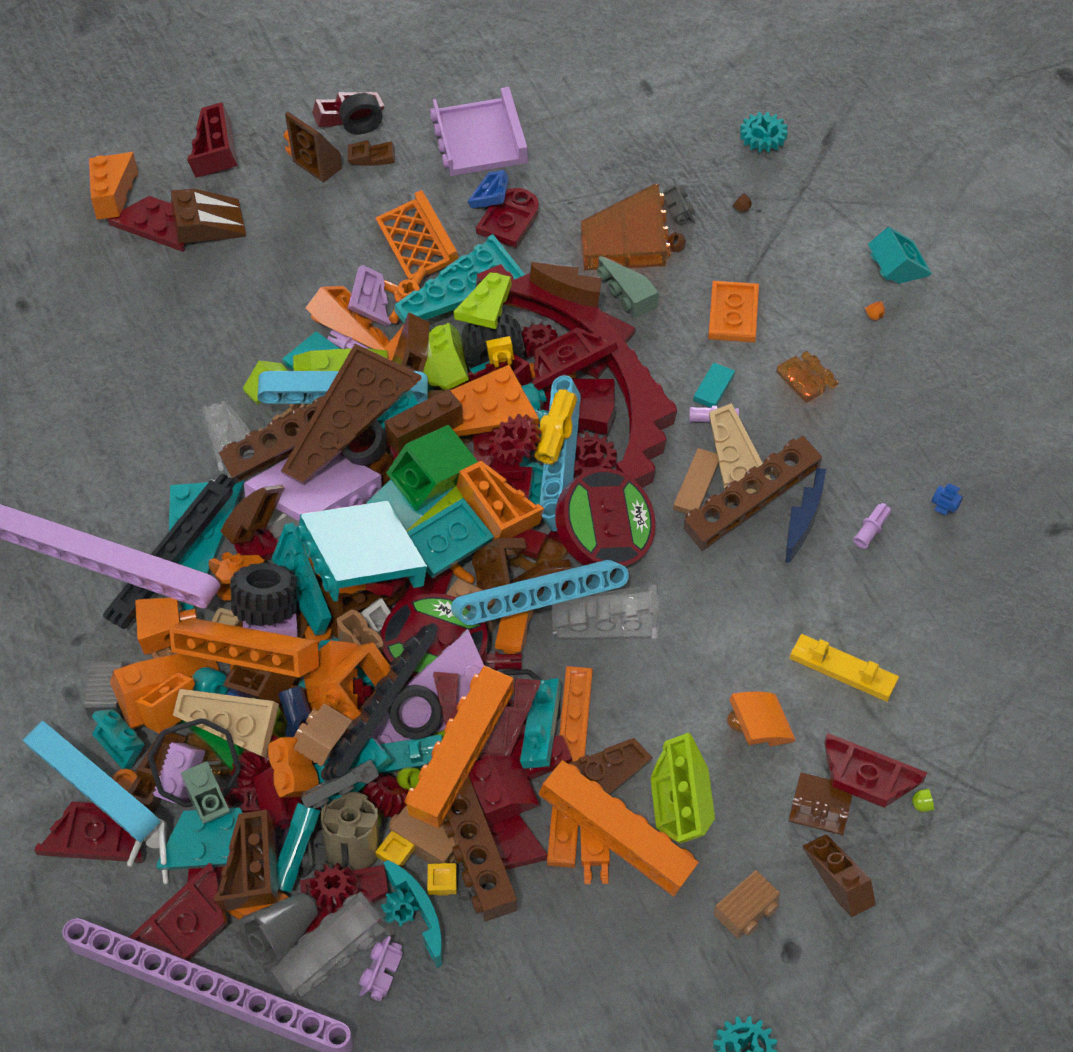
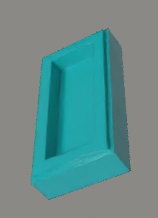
(714, 385)

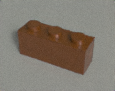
(423, 419)

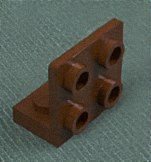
(491, 561)

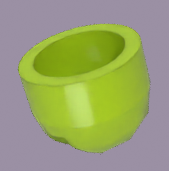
(408, 777)
(923, 801)

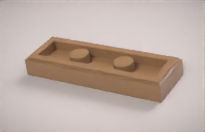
(696, 481)

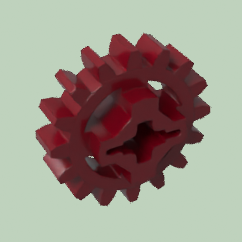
(515, 439)
(590, 454)

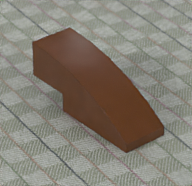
(566, 283)
(252, 514)
(144, 784)

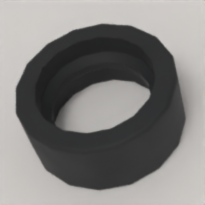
(357, 102)
(371, 454)
(426, 729)

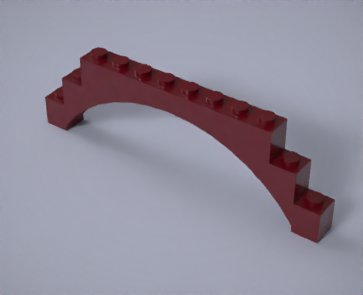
(645, 400)

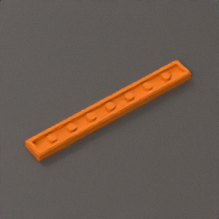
(573, 728)

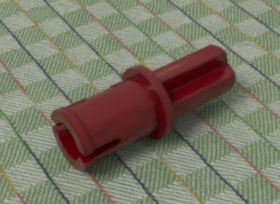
(503, 661)

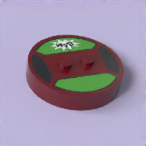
(605, 518)
(422, 610)

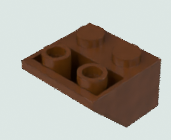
(257, 683)

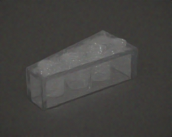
(331, 945)

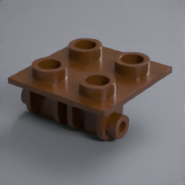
(820, 804)

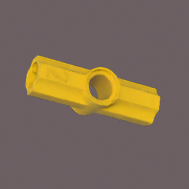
(556, 427)

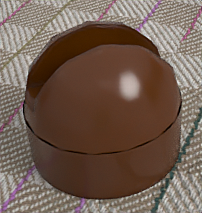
(743, 203)
(680, 246)

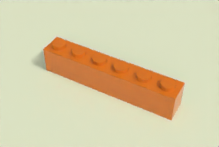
(244, 647)
(460, 747)
(618, 827)

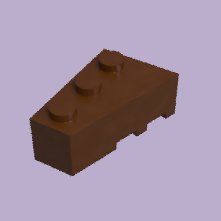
(357, 601)

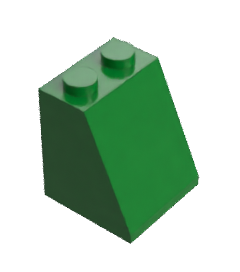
(430, 466)

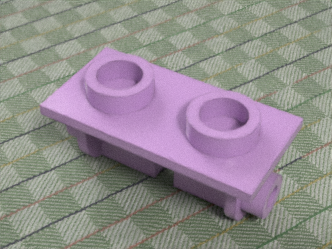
(374, 979)

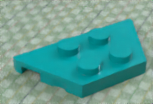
(197, 843)

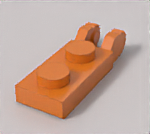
(594, 854)

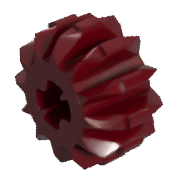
(537, 336)
(251, 766)
(386, 795)
(333, 878)

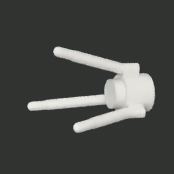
(155, 839)

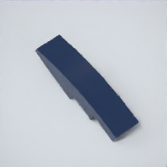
(803, 517)

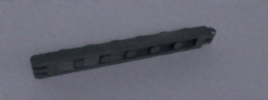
(175, 544)
(378, 704)

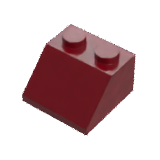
(502, 788)

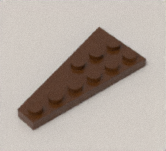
(355, 400)

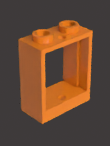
(373, 665)

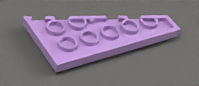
(415, 711)

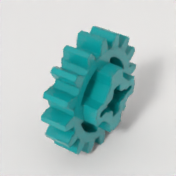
(763, 132)
(735, 1042)

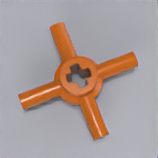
(404, 288)

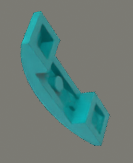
(432, 938)

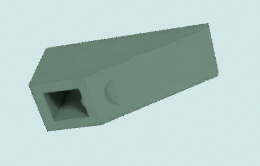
(630, 287)

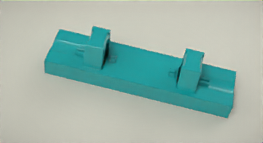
(541, 725)
(409, 753)

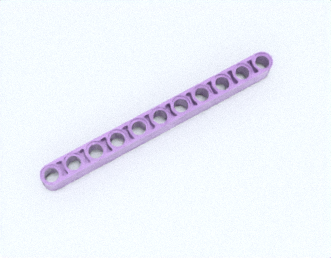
(107, 557)
(214, 997)

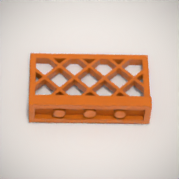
(432, 225)

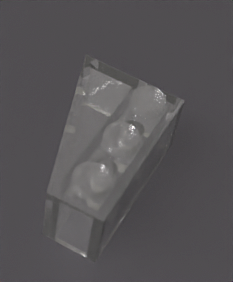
(223, 428)

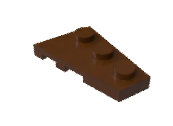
(614, 764)

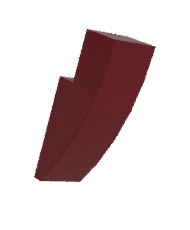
(327, 110)
(593, 416)

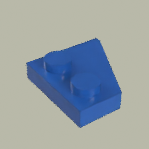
(490, 191)

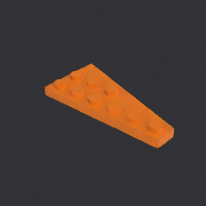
(490, 401)

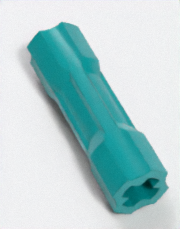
(295, 845)

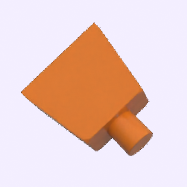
(154, 620)

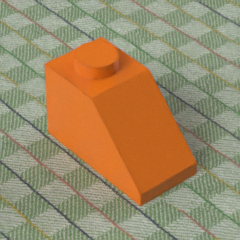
(159, 703)

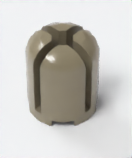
(350, 831)

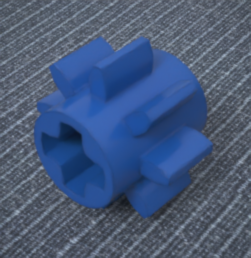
(947, 499)

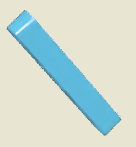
(306, 386)
(561, 473)
(528, 592)
(92, 781)

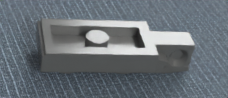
(318, 794)

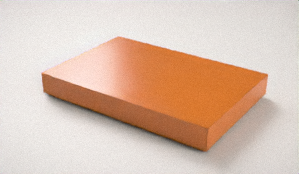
(733, 311)

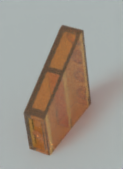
(628, 232)

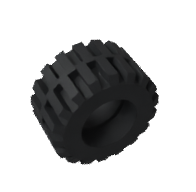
(475, 338)
(263, 594)

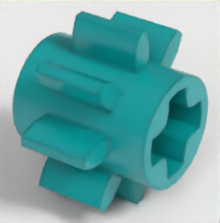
(399, 907)

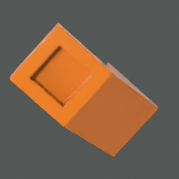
(513, 632)

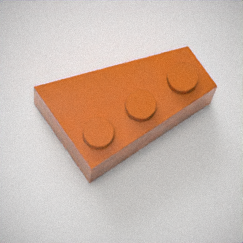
(110, 181)
(496, 502)
(329, 658)

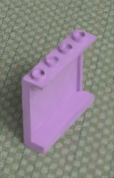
(480, 135)
(333, 487)

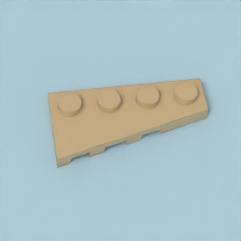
(733, 446)
(245, 718)

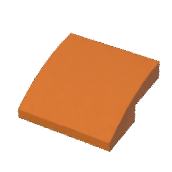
(761, 718)

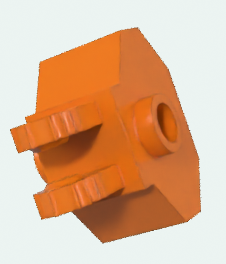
(227, 567)

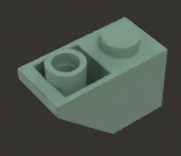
(204, 792)

